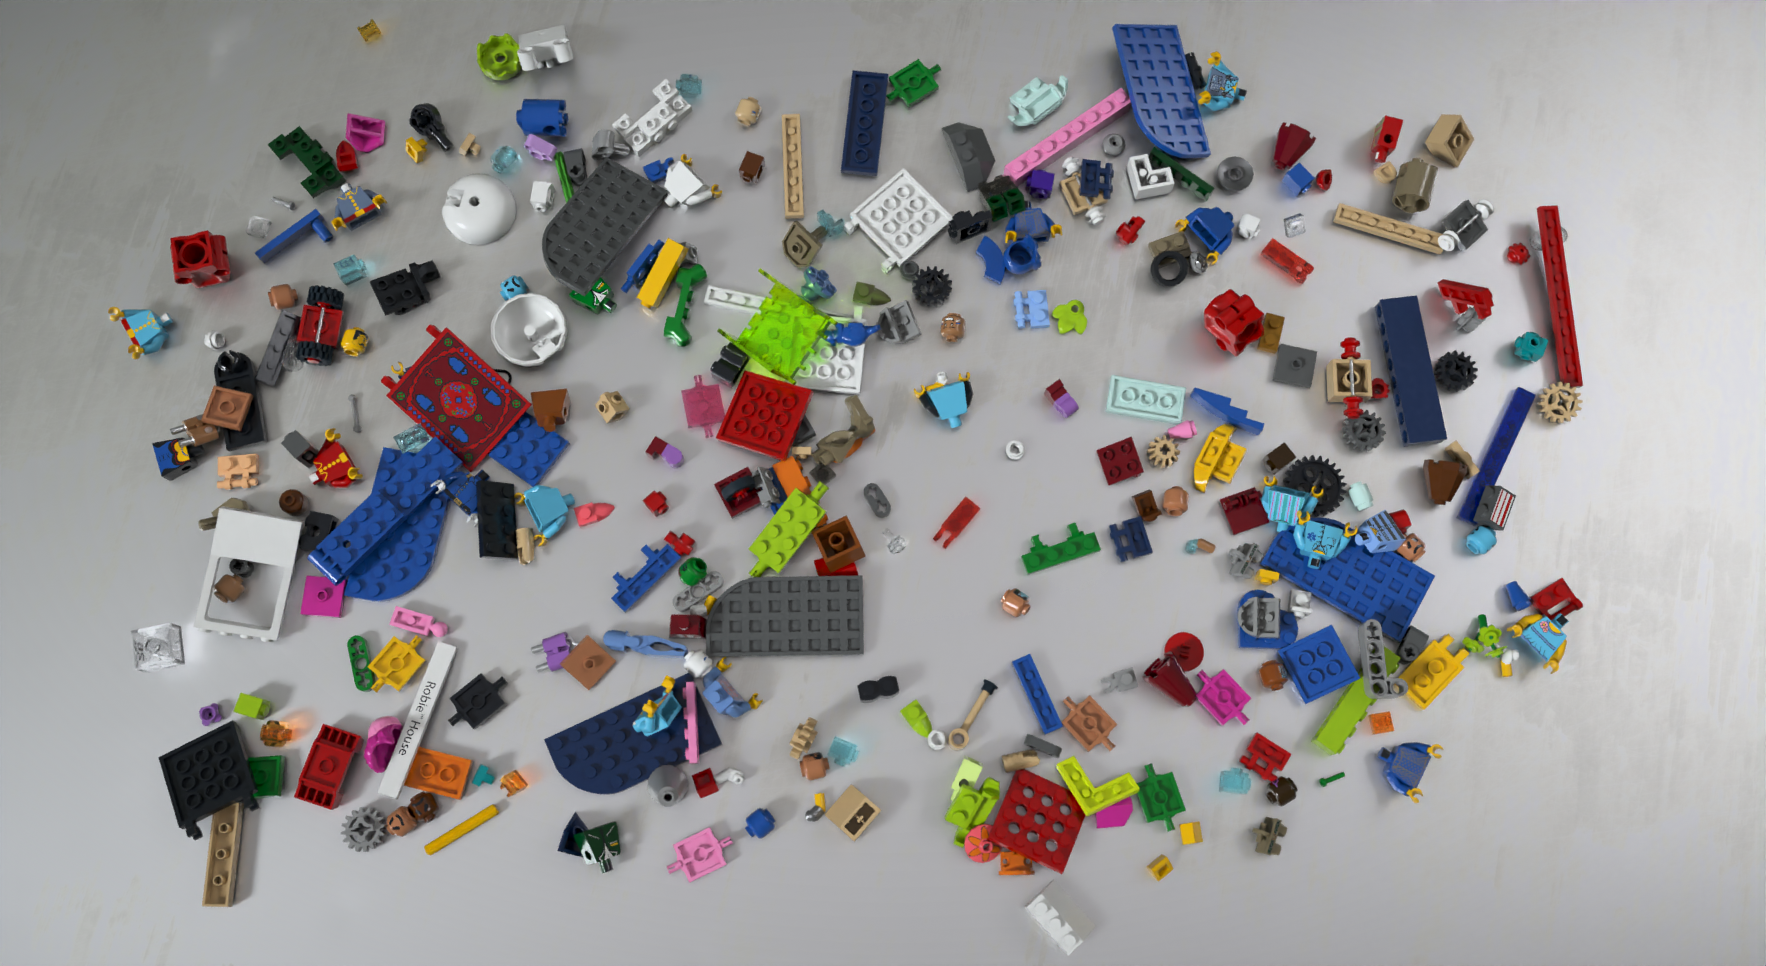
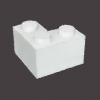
(1146, 181)

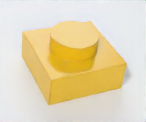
(1267, 577)

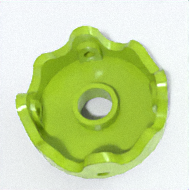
(494, 48)

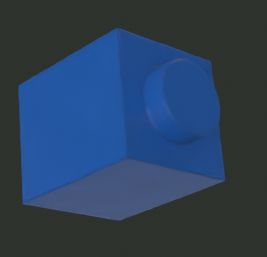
(1298, 179)

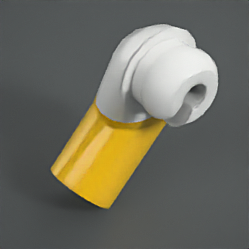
(941, 380)
(703, 609)
(1506, 660)

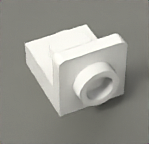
(1299, 603)

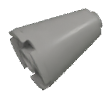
(667, 785)

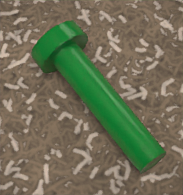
(1323, 782)

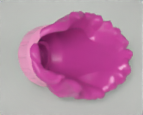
(381, 742)

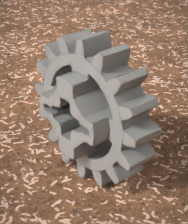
(365, 837)

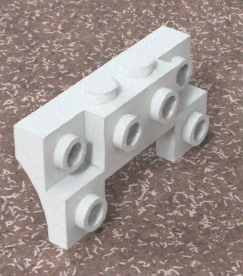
(656, 122)

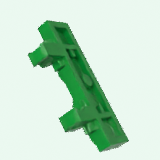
(1075, 547)

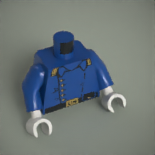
(461, 489)

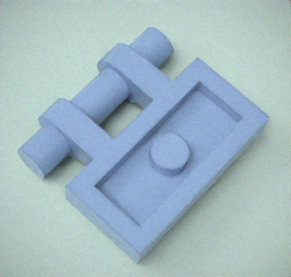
(1037, 306)

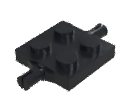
(477, 701)

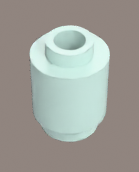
(1360, 496)

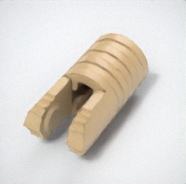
(525, 545)
(1020, 760)

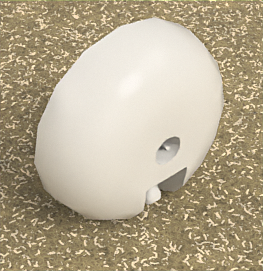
(479, 209)
(528, 329)

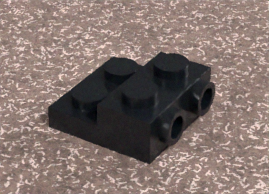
(965, 226)

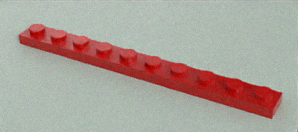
(1559, 296)

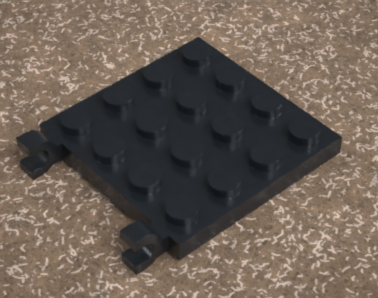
(208, 777)

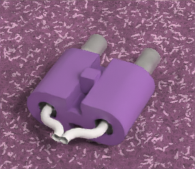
(556, 648)

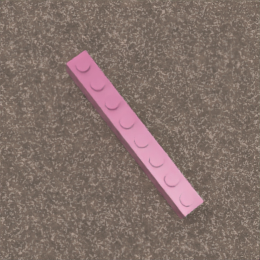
(1068, 137)

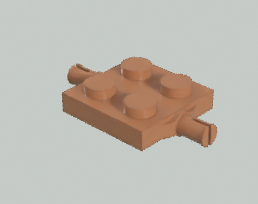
(1089, 723)

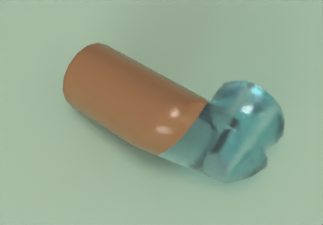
(1199, 543)

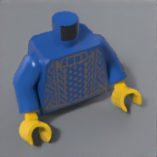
(1033, 223)
(1407, 765)

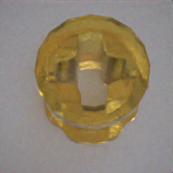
(368, 30)

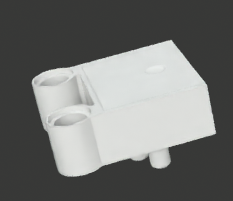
(544, 46)

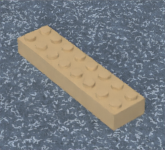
(223, 857)

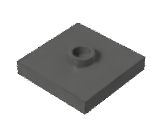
(1295, 365)

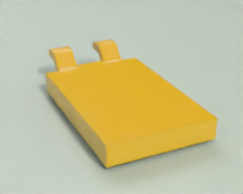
(1432, 671)

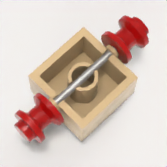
(1349, 379)

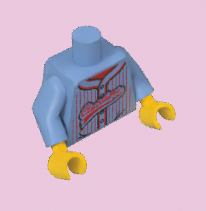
(723, 695)

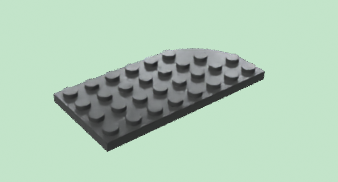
(598, 224)
(788, 617)

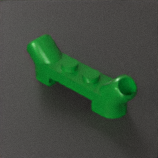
(675, 326)

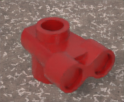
(1128, 232)
(682, 545)

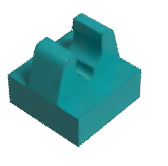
(482, 775)

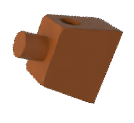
(551, 408)

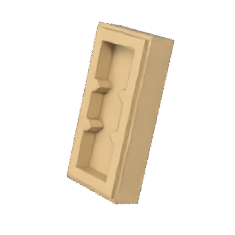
(1458, 455)

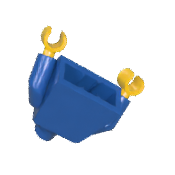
(1211, 227)

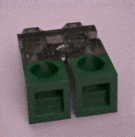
(1001, 196)

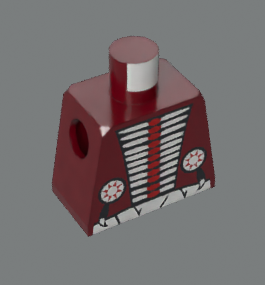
(687, 627)

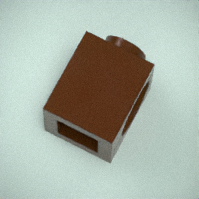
(751, 167)

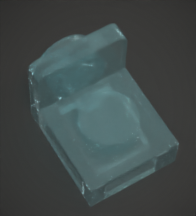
(828, 222)

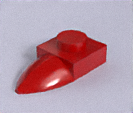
(346, 157)

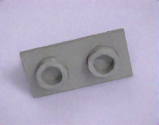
(1469, 320)
(769, 494)

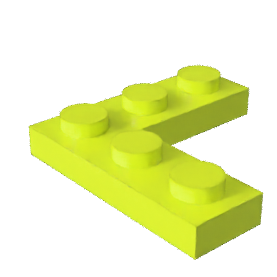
(1090, 798)

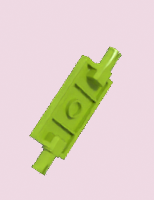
(788, 530)

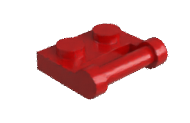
(1553, 595)

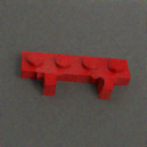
(1466, 294)

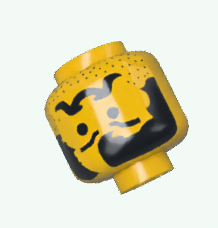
(354, 341)

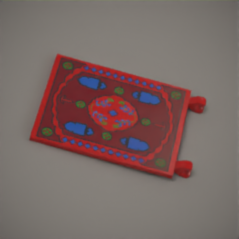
(458, 398)

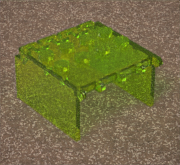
(783, 331)

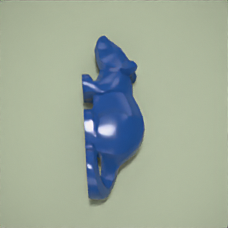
(853, 335)

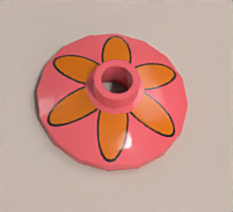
(976, 840)

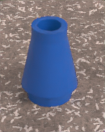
(1518, 597)

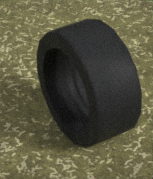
(1155, 268)

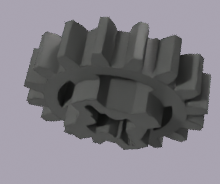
(1369, 437)

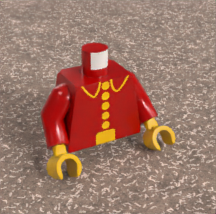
(334, 464)

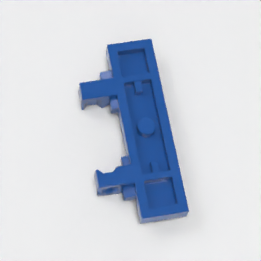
(634, 588)

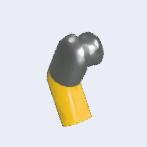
(818, 810)

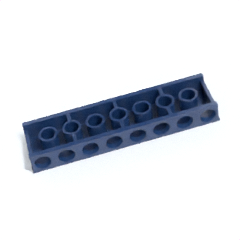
(1412, 371)

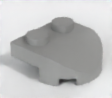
(898, 324)
(1260, 617)

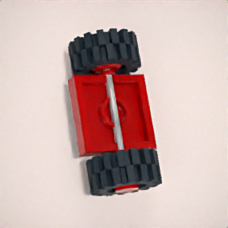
(320, 326)

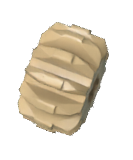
(1171, 455)

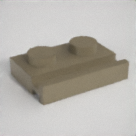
(1174, 242)

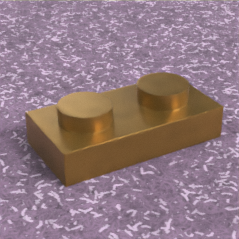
(1272, 332)

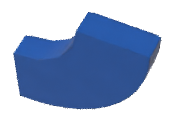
(993, 259)

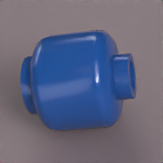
(760, 823)

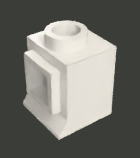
(542, 195)

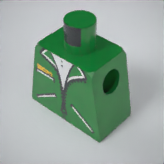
(596, 299)

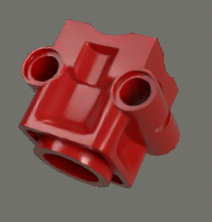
(200, 259)
(1233, 321)

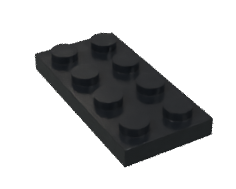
(496, 520)

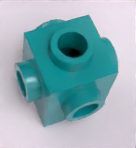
(1530, 346)

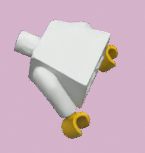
(687, 185)

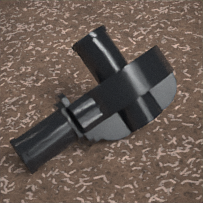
(432, 119)

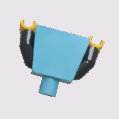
(948, 400)

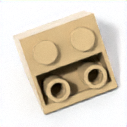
(853, 812)

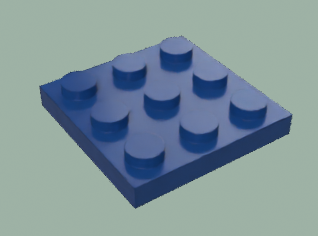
(529, 450)
(1318, 664)

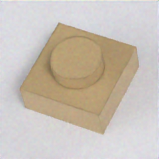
(802, 452)

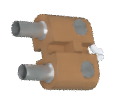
(198, 432)

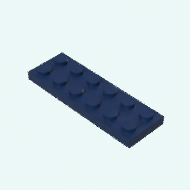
(864, 123)

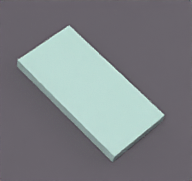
(1146, 399)

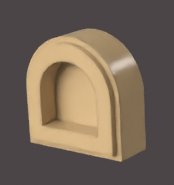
(1386, 173)

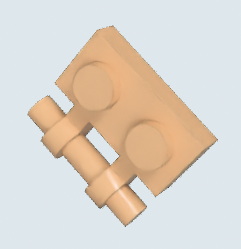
(235, 466)

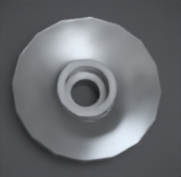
(1238, 167)

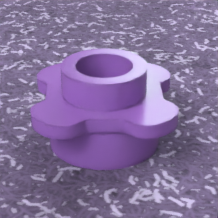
(205, 711)

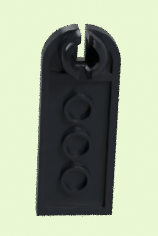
(241, 377)

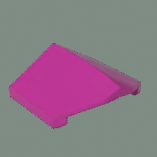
(364, 132)
(1114, 815)

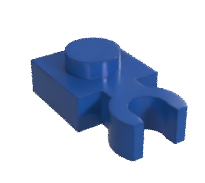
(656, 171)

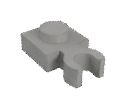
(1122, 680)

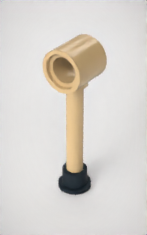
(987, 690)

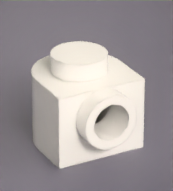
(1248, 226)

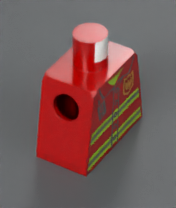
(1386, 137)

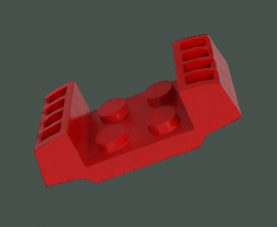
(327, 767)

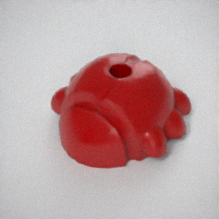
(1324, 179)
(1516, 256)
(1382, 388)

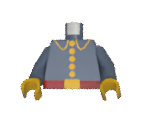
(356, 207)

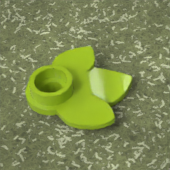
(1069, 319)

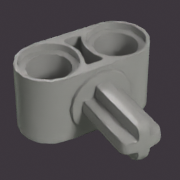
(604, 145)

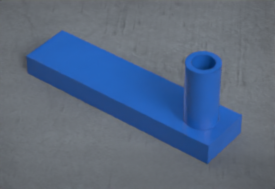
(312, 220)

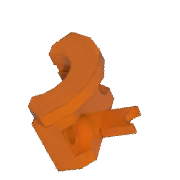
(1015, 864)

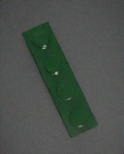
(1181, 174)

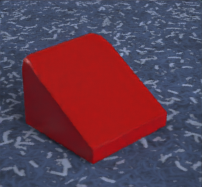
(705, 783)

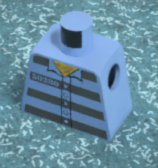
(1379, 534)

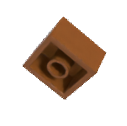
(838, 544)

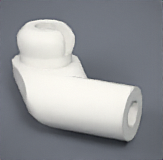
(730, 774)

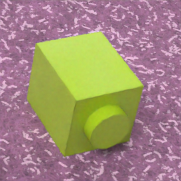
(252, 706)

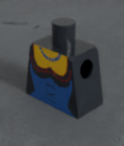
(176, 460)

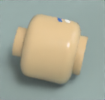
(748, 111)

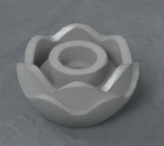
(1113, 149)
(1197, 262)

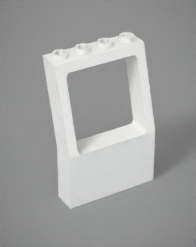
(255, 539)

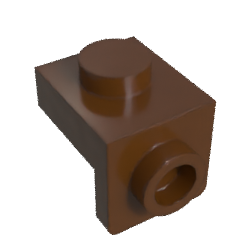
(1146, 506)

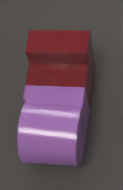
(1061, 399)
(665, 451)

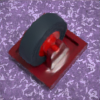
(738, 492)

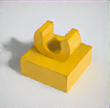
(416, 149)

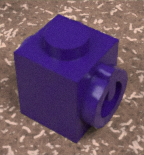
(1040, 184)

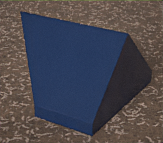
(568, 843)

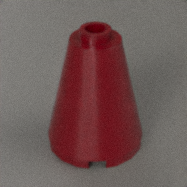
(1171, 680)

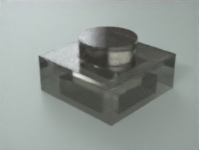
(822, 473)

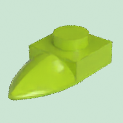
(917, 718)

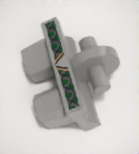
(1242, 558)

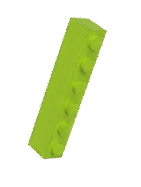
(1350, 710)

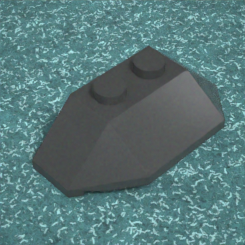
(970, 153)

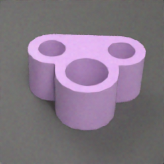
(540, 148)

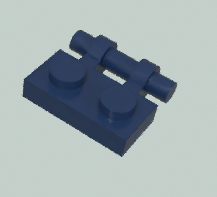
(1090, 179)
(1136, 537)

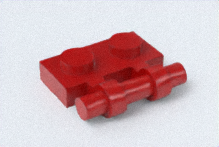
(1268, 752)

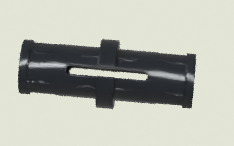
(1195, 71)

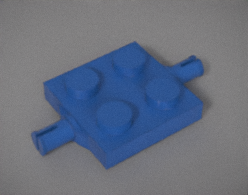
(642, 266)

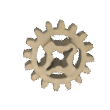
(1564, 410)
(803, 738)

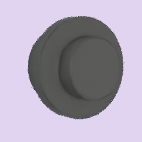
(909, 269)

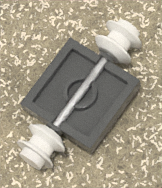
(1465, 225)

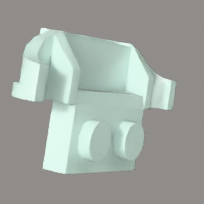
(1037, 100)

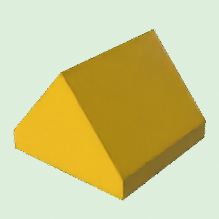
(1191, 833)
(1160, 867)

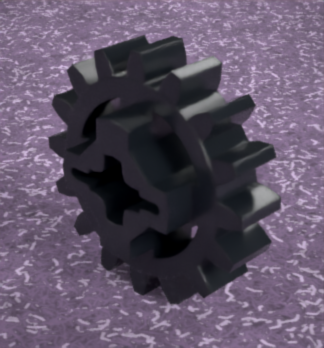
(942, 288)
(1456, 379)

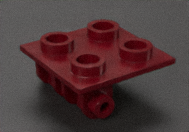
(1120, 461)
(1244, 510)

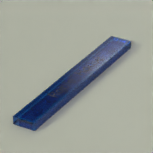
(1497, 452)

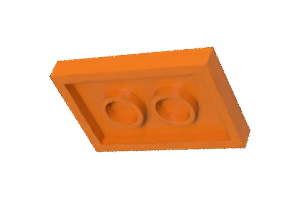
(439, 773)

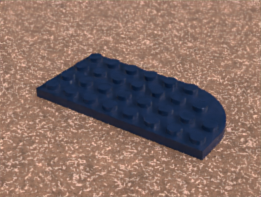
(611, 757)

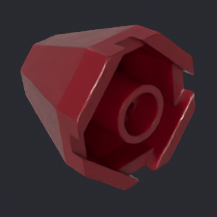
(1291, 145)

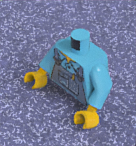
(1220, 86)

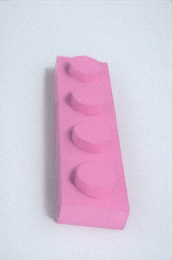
(691, 731)

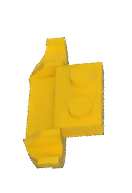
(1218, 458)

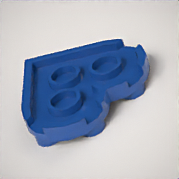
(1288, 627)

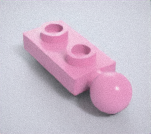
(417, 622)

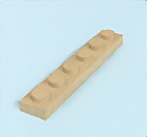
(792, 166)
(1388, 228)

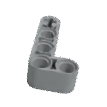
(1377, 659)

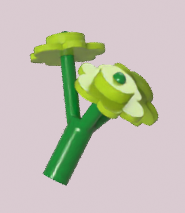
(1487, 635)

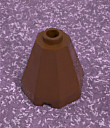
(1443, 479)

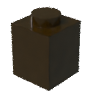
(1278, 458)

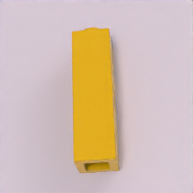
(662, 274)

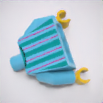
(1283, 503)

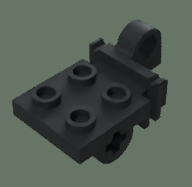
(403, 289)

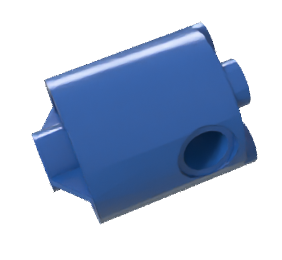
(543, 117)

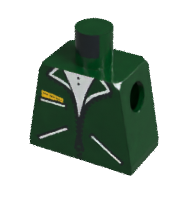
(599, 845)

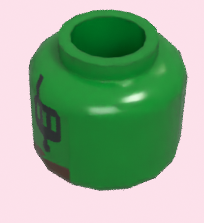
(692, 571)

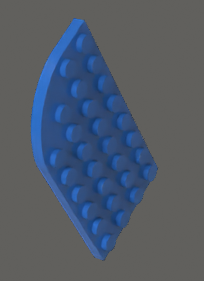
(1161, 88)
(408, 552)
(1355, 581)

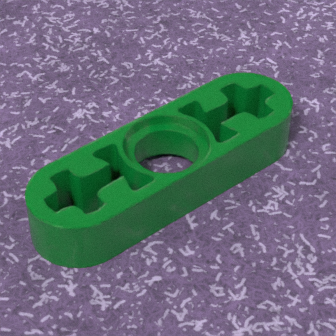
(364, 648)

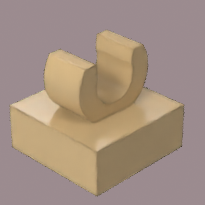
(469, 145)

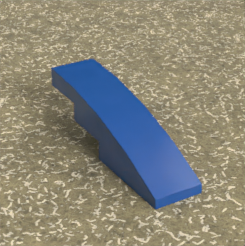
(1220, 407)

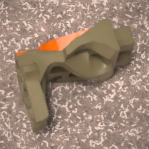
(844, 443)

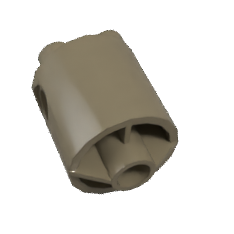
(1414, 186)

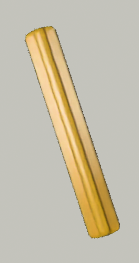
(461, 829)

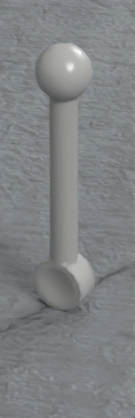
(356, 428)

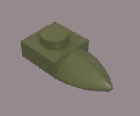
(869, 294)

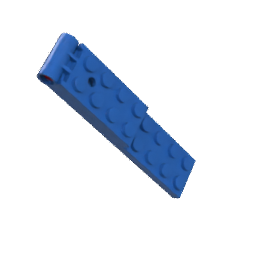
(383, 512)

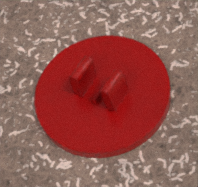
(1187, 650)

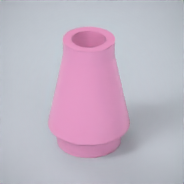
(1183, 430)

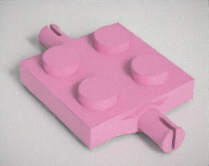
(699, 854)

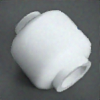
(698, 663)

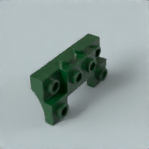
(323, 173)

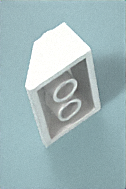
(1060, 917)

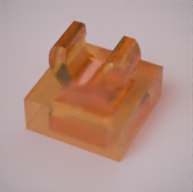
(1381, 722)
(513, 783)

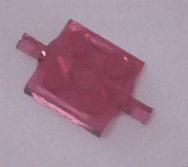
(703, 406)

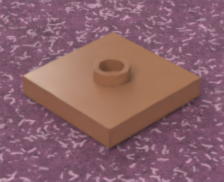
(227, 408)
(587, 662)

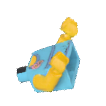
(1543, 636)

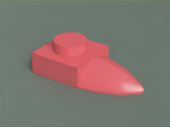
(592, 513)

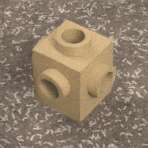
(612, 406)

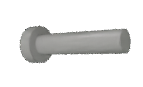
(291, 205)

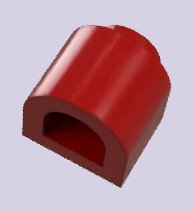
(656, 503)
(1401, 520)

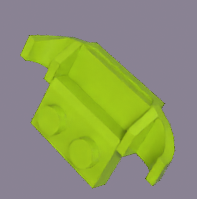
(972, 807)

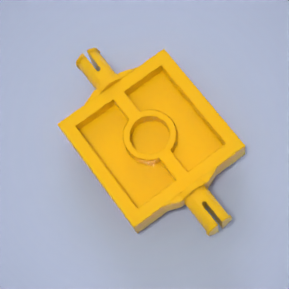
(396, 663)

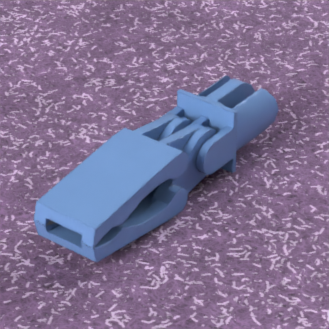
(622, 641)

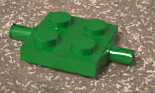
(913, 83)
(1160, 797)

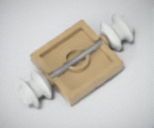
(1079, 204)

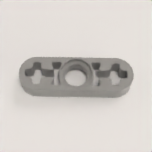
(688, 603)

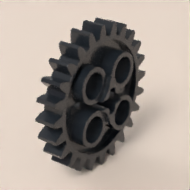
(1332, 493)

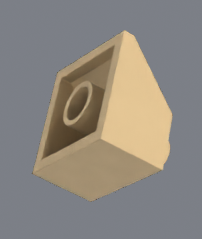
(1450, 139)

